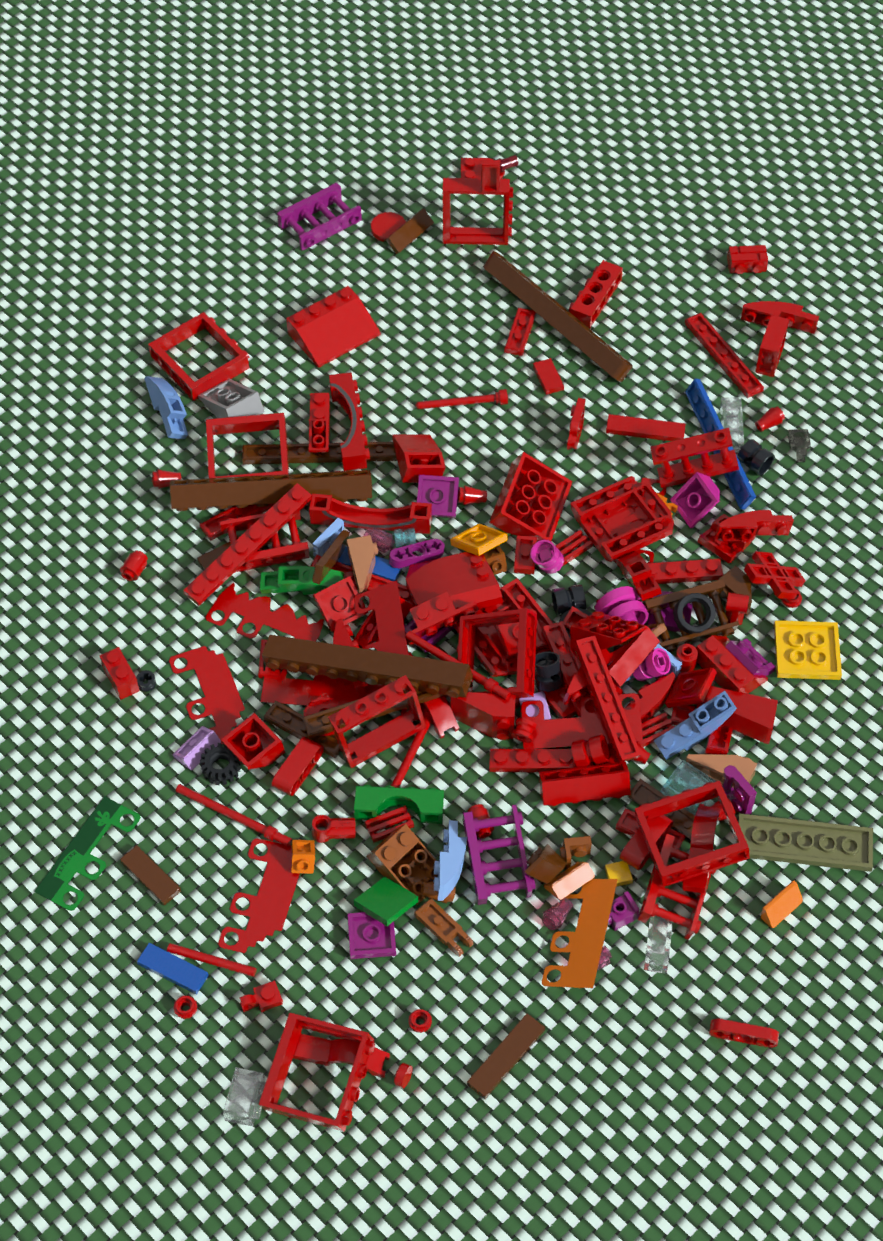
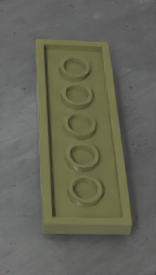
(808, 842)

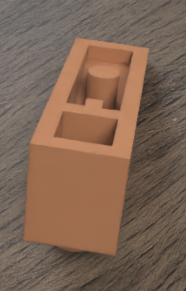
(362, 560)
(715, 764)

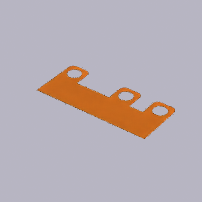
(588, 939)

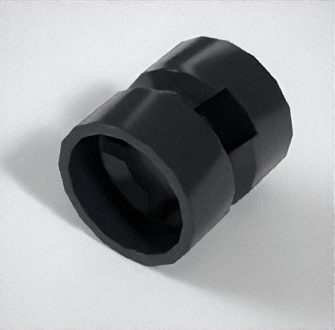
(758, 458)
(565, 599)
(548, 671)

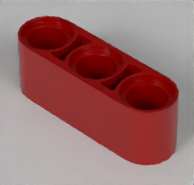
(297, 766)
(636, 851)

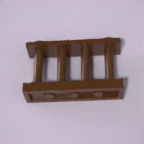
(711, 590)

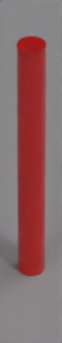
(210, 959)

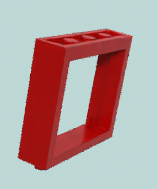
(475, 235)
(227, 371)
(247, 424)
(526, 644)
(388, 733)
(702, 863)
(283, 1060)

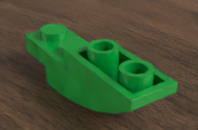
(296, 579)

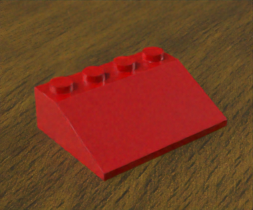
(332, 326)
(531, 499)

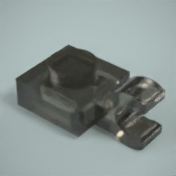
(799, 440)

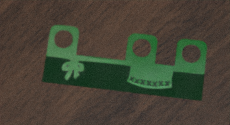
(78, 852)

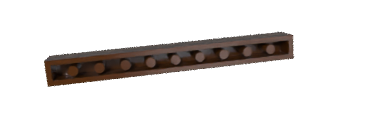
(266, 489)
(366, 665)

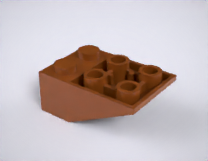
(404, 860)

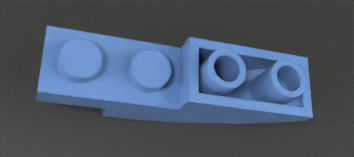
(170, 406)
(697, 727)

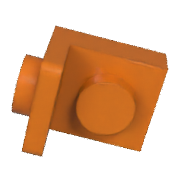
(303, 856)

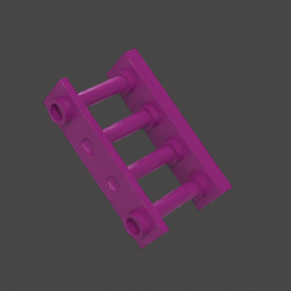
(313, 204)
(480, 868)

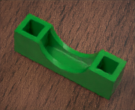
(373, 801)

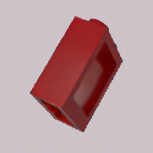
(772, 346)

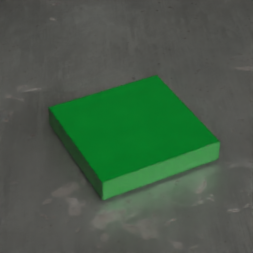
(386, 901)

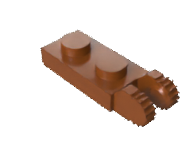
(442, 926)

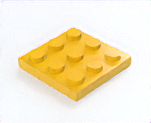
(807, 650)

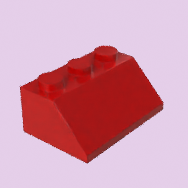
(730, 671)

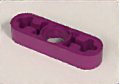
(403, 556)

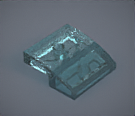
(686, 778)

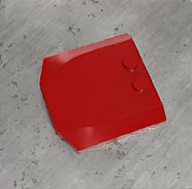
(623, 518)
(461, 575)
(487, 642)

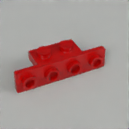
(437, 614)

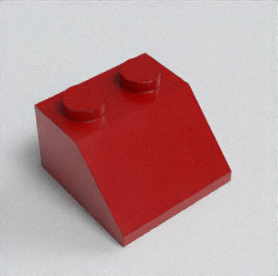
(254, 743)

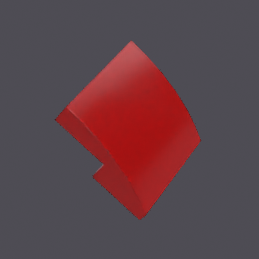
(724, 549)

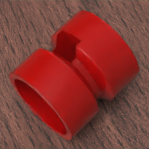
(590, 751)

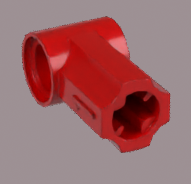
(736, 607)
(334, 828)

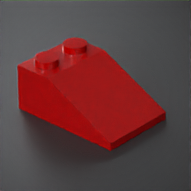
(486, 713)

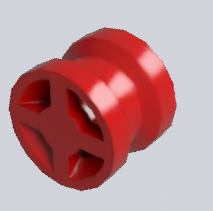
(524, 730)

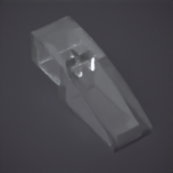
(733, 419)
(658, 945)

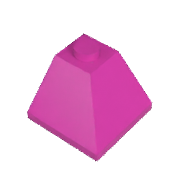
(696, 498)

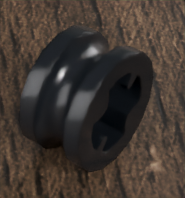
(151, 682)

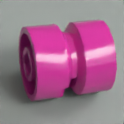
(547, 556)
(654, 665)

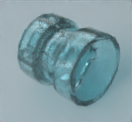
(404, 538)

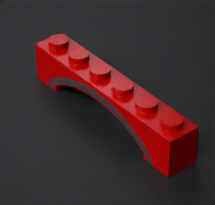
(353, 450)
(326, 510)

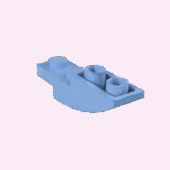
(450, 861)

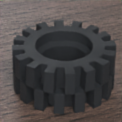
(219, 775)

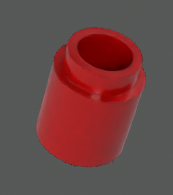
(134, 565)
(688, 656)
(480, 813)

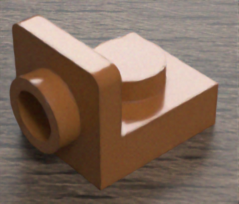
(496, 560)
(575, 847)

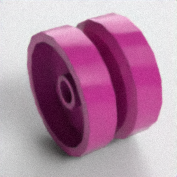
(623, 603)

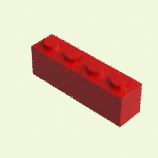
(584, 783)

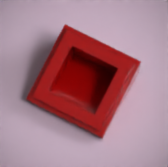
(573, 617)

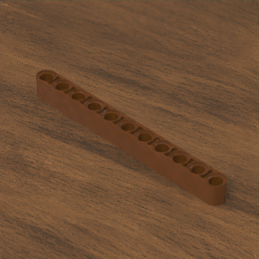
(558, 316)

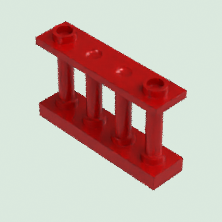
(700, 444)
(272, 556)
(655, 889)

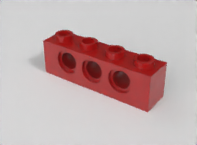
(596, 293)

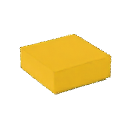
(619, 871)

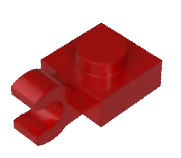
(265, 996)

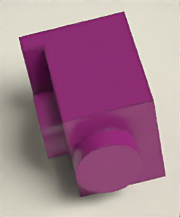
(629, 911)

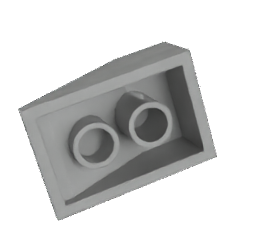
(232, 400)

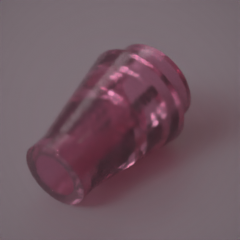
(555, 916)

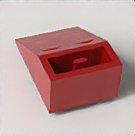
(417, 457)
(607, 629)

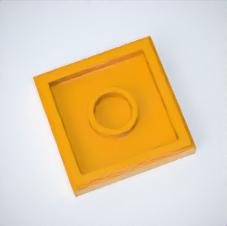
(478, 539)

